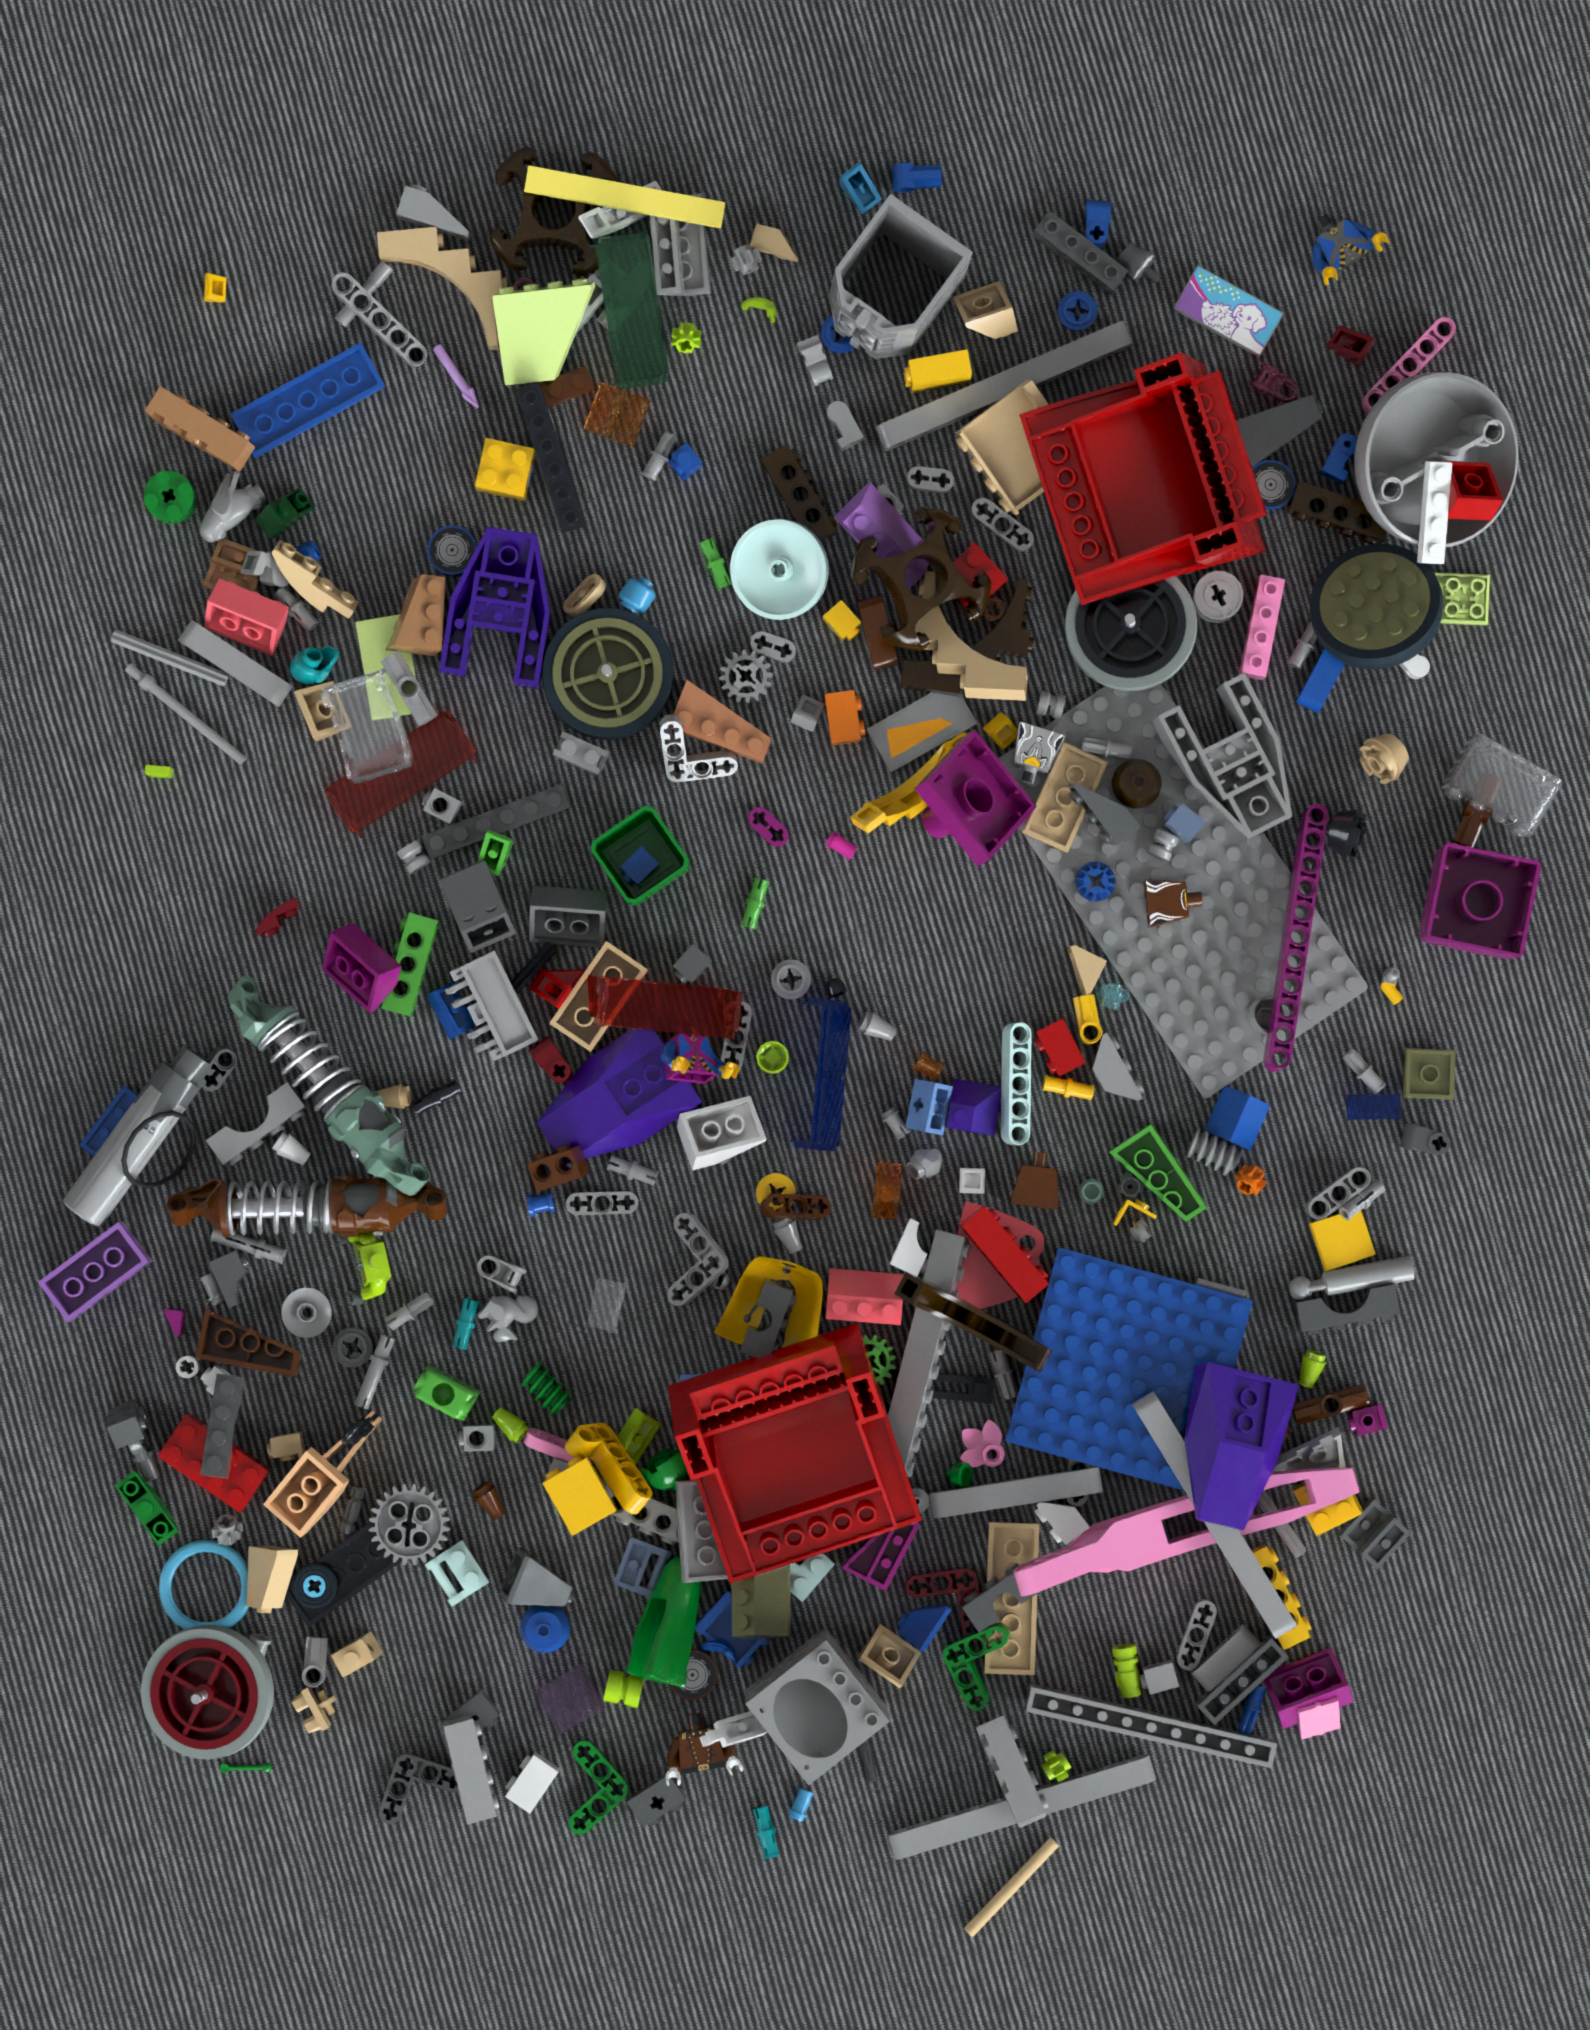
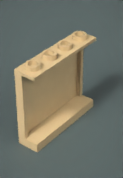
(1002, 449)

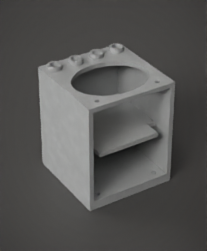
(817, 1706)

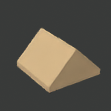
(316, 715)
(1086, 967)
(889, 1655)

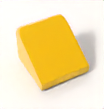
(1001, 730)

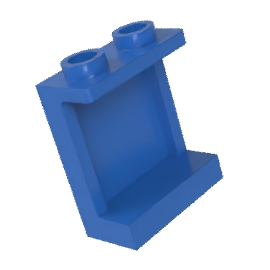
(717, 1626)

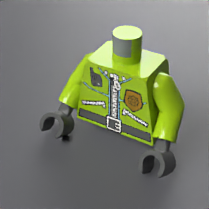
(371, 1266)

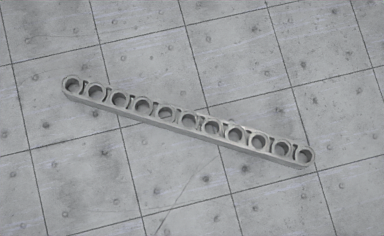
(990, 390)
(1228, 1539)
(998, 1814)

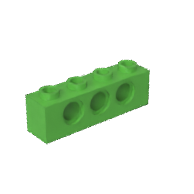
(427, 929)

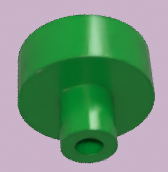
(960, 1474)

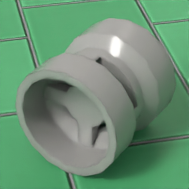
(1051, 705)
(1163, 839)
(413, 857)

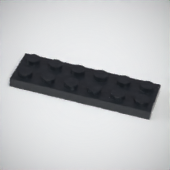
(355, 1565)

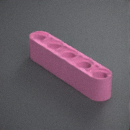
(1415, 356)

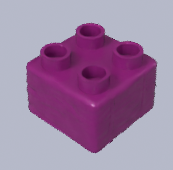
(1479, 901)

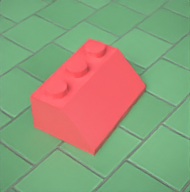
(245, 617)
(864, 1296)

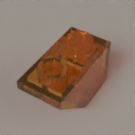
(886, 1190)

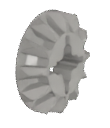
(800, 986)

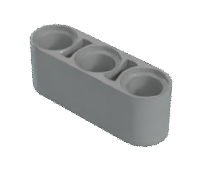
(1350, 1190)
(1225, 1658)

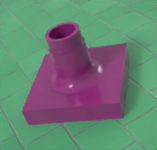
(973, 799)

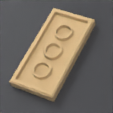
(1056, 814)

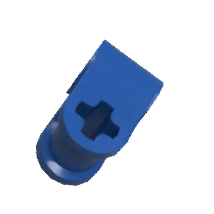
(1097, 220)

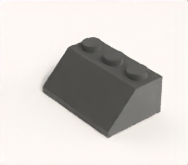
(567, 916)

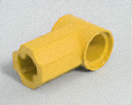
(1087, 1016)

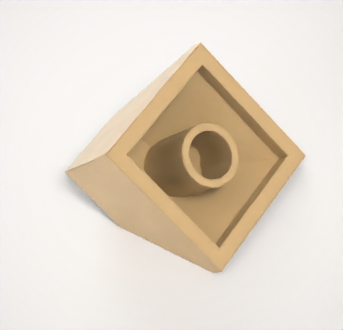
(987, 311)

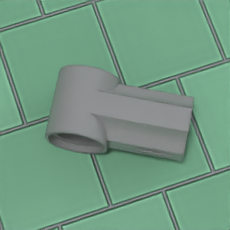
(315, 1658)

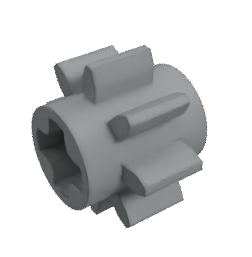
(746, 259)
(227, 1529)

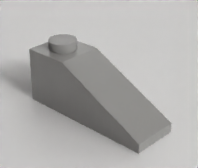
(424, 210)

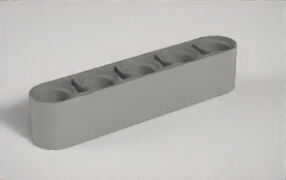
(373, 308)
(235, 663)

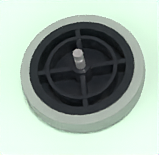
(1133, 636)

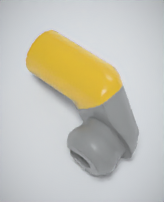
(1388, 984)

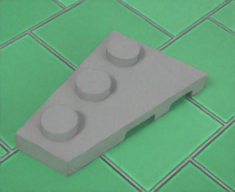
(1320, 1452)

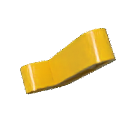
(612, 1462)

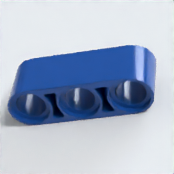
(1320, 682)

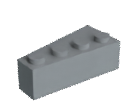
(469, 1769)
(1011, 1771)

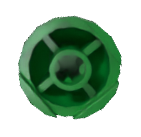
(665, 1469)

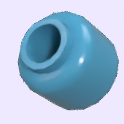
(637, 595)

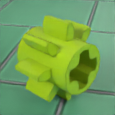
(686, 337)
(1056, 1766)

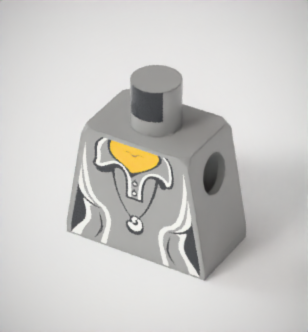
(1035, 750)

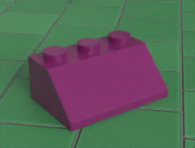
(360, 966)
(1306, 1682)

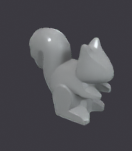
(503, 1310)

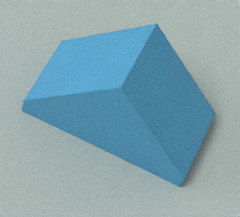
(859, 188)

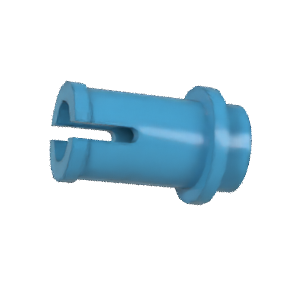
(801, 1804)

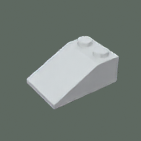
(719, 1131)

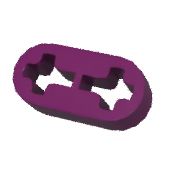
(763, 831)

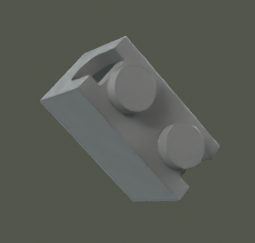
(581, 754)

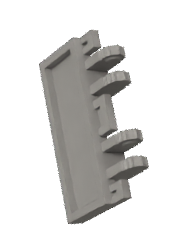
(494, 1004)

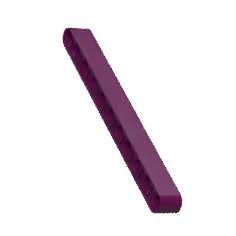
(1290, 948)

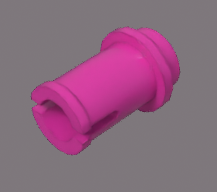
(841, 845)

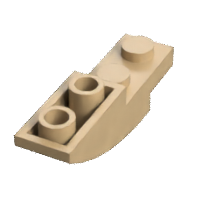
(303, 576)

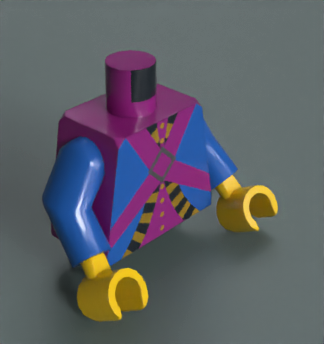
(692, 1060)

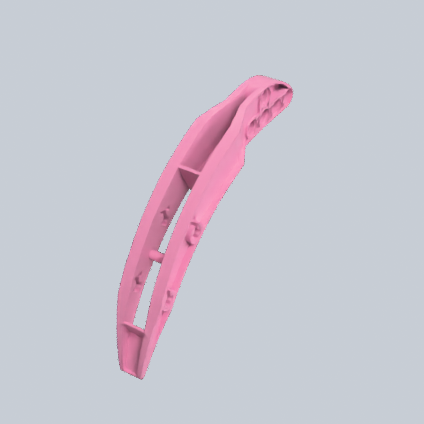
(1140, 1538)

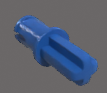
(1251, 1710)

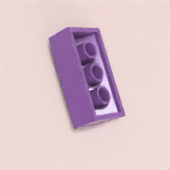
(873, 515)

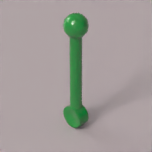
(225, 1767)

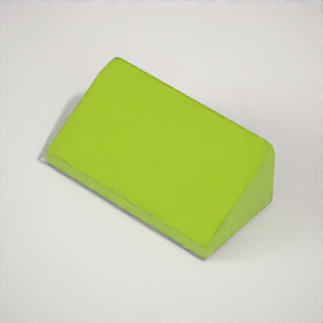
(638, 1433)

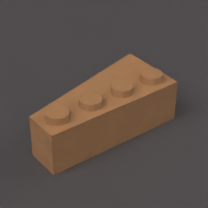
(200, 429)

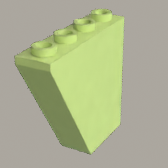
(538, 328)

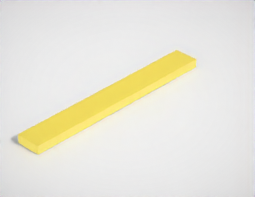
(624, 197)

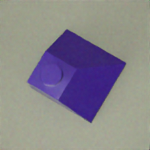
(973, 1107)

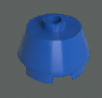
(544, 1628)

